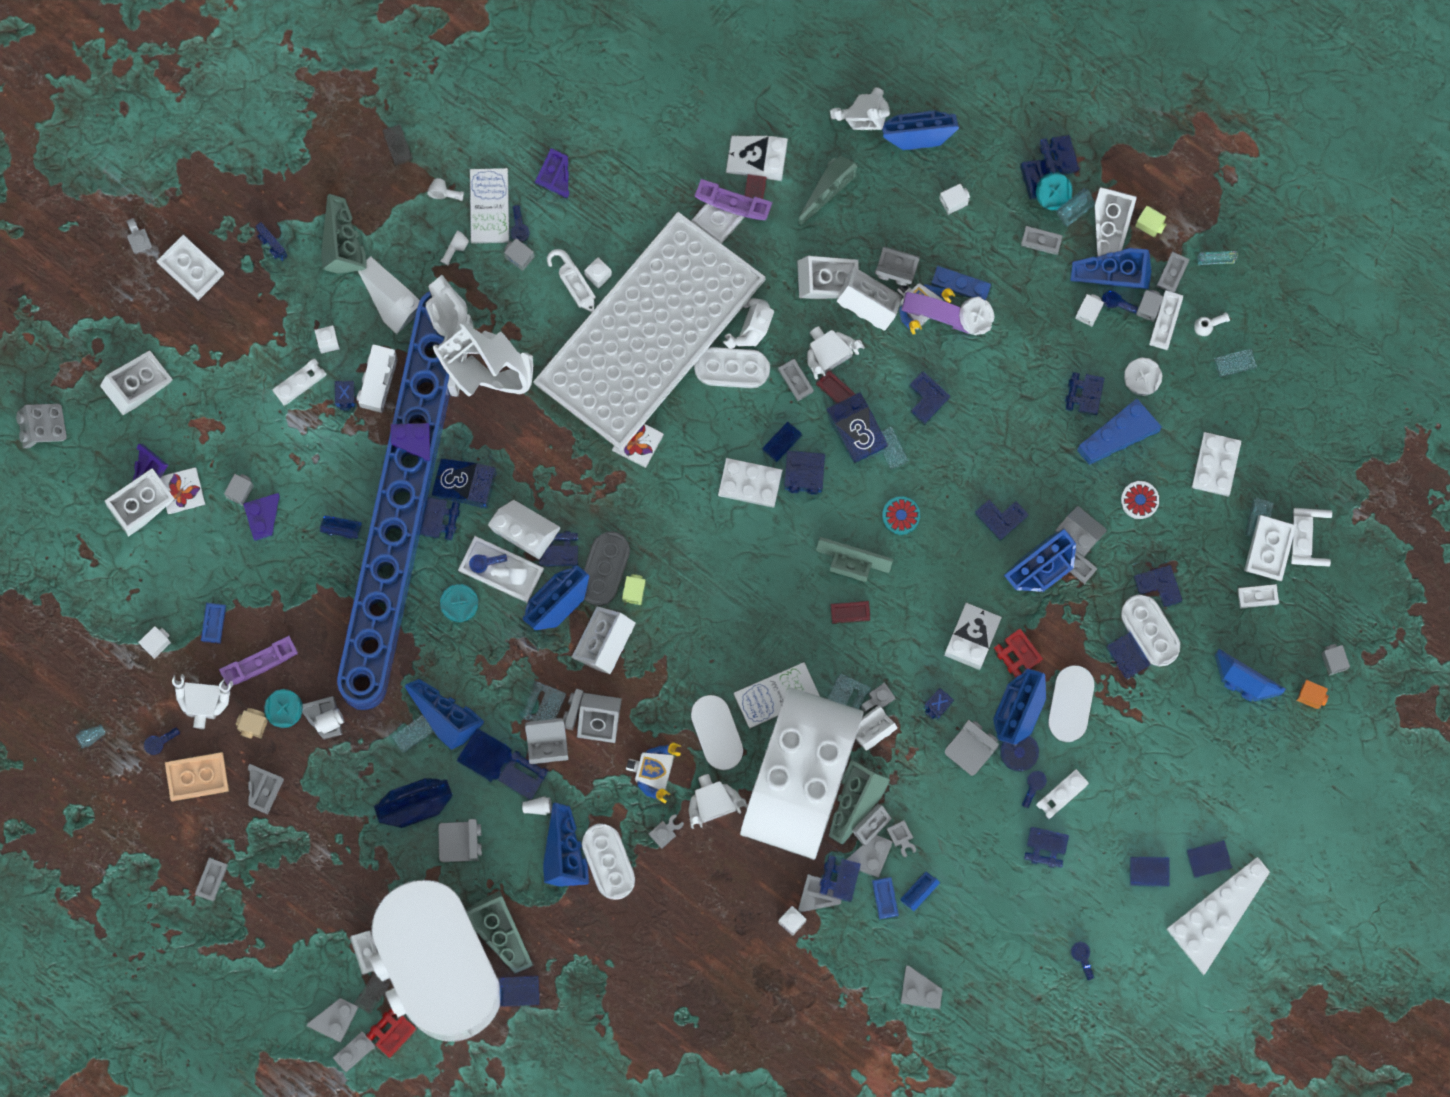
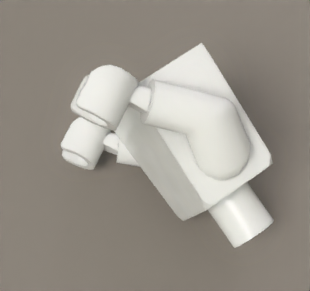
(866, 113)
(755, 324)
(830, 350)
(201, 700)
(713, 801)

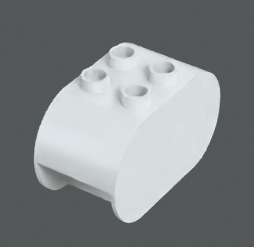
(801, 772)
(434, 962)

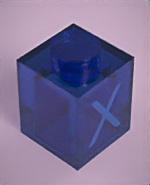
(345, 395)
(938, 704)

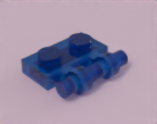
(1063, 152)
(1090, 396)
(434, 518)
(561, 555)
(1047, 841)
(846, 878)

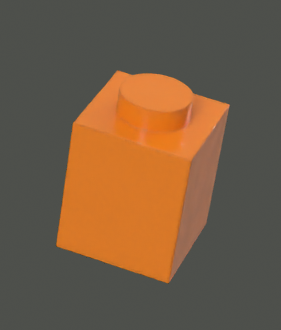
(1313, 695)

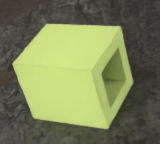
(1151, 222)
(634, 589)

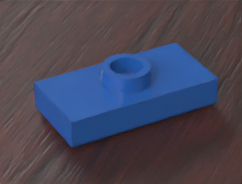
(213, 623)
(919, 891)
(885, 898)

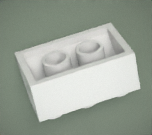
(869, 299)
(524, 528)
(603, 639)

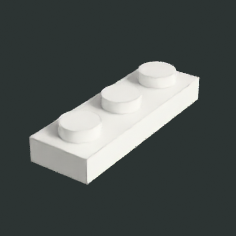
(1166, 320)

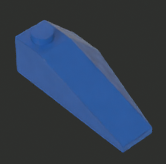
(1123, 269)
(448, 720)
(563, 859)

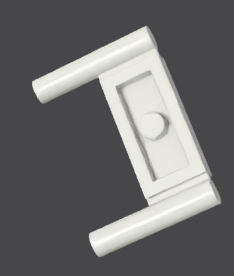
(1303, 536)

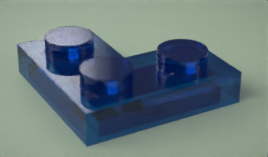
(933, 397)
(1001, 523)
(1161, 580)

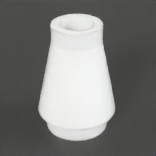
(538, 806)

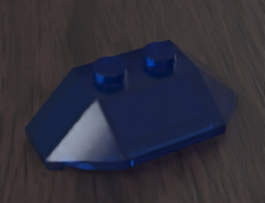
(413, 802)

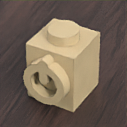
(251, 723)

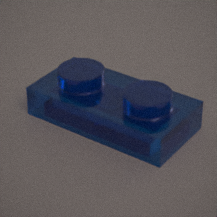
(782, 442)
(340, 527)

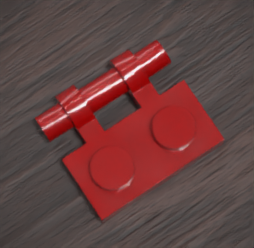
(1022, 649)
(395, 1036)

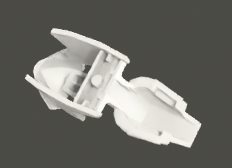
(449, 319)

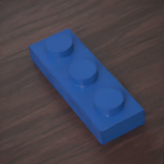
(960, 283)

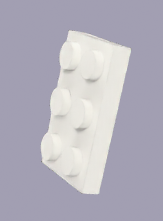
(190, 267)
(1216, 464)
(750, 482)
(1270, 548)

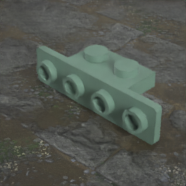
(853, 561)

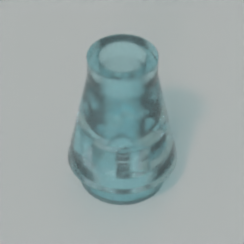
(89, 736)

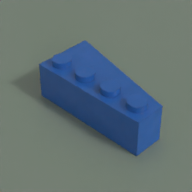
(1123, 430)

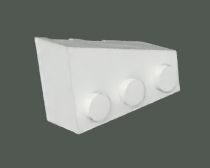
(377, 378)

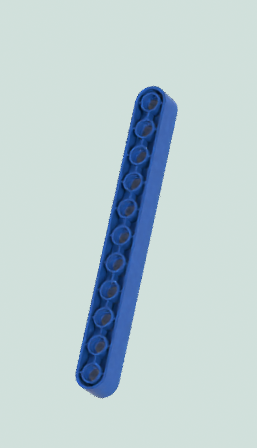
(390, 515)

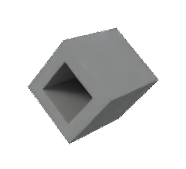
(518, 254)
(1150, 305)
(239, 489)
(1335, 659)

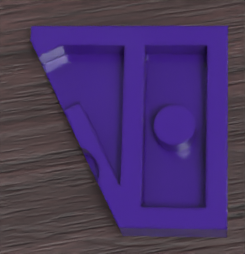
(554, 173)
(412, 438)
(147, 461)
(262, 515)

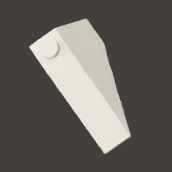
(1113, 217)
(392, 299)

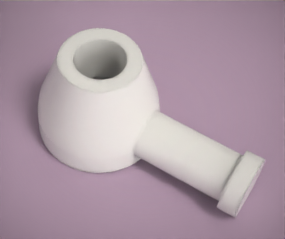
(439, 191)
(458, 243)
(1204, 331)
(517, 576)

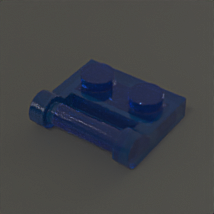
(520, 781)

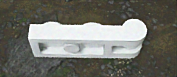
(299, 382)
(1063, 793)

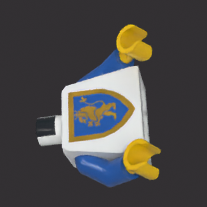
(913, 321)
(654, 770)

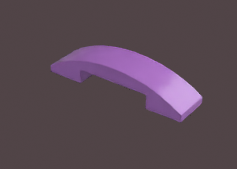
(732, 202)
(933, 308)
(259, 662)

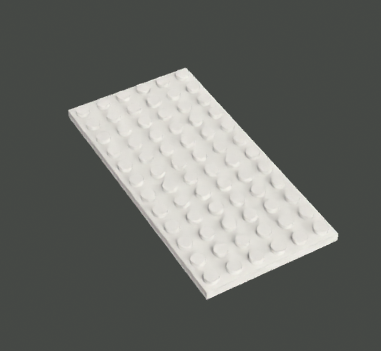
(649, 330)

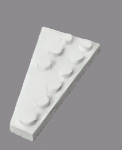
(1210, 922)

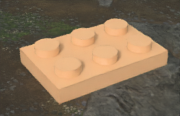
(197, 776)

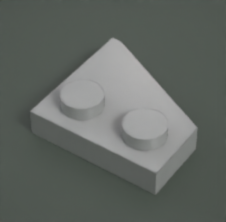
(318, 707)
(263, 788)
(872, 856)
(811, 897)
(920, 990)
(335, 1020)

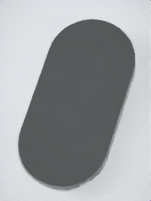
(606, 567)

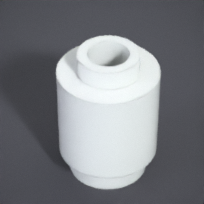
(329, 720)

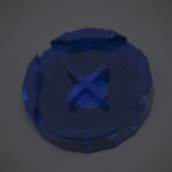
(1020, 756)

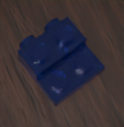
(804, 472)
(485, 755)

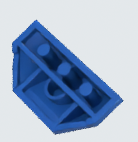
(920, 129)
(1044, 563)
(556, 599)
(1245, 679)
(1020, 707)

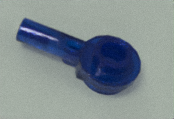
(520, 230)
(1113, 299)
(479, 563)
(153, 745)
(1036, 781)
(1080, 952)

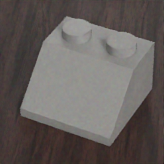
(1083, 530)
(599, 717)

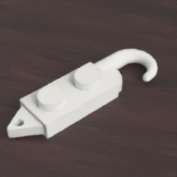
(574, 281)

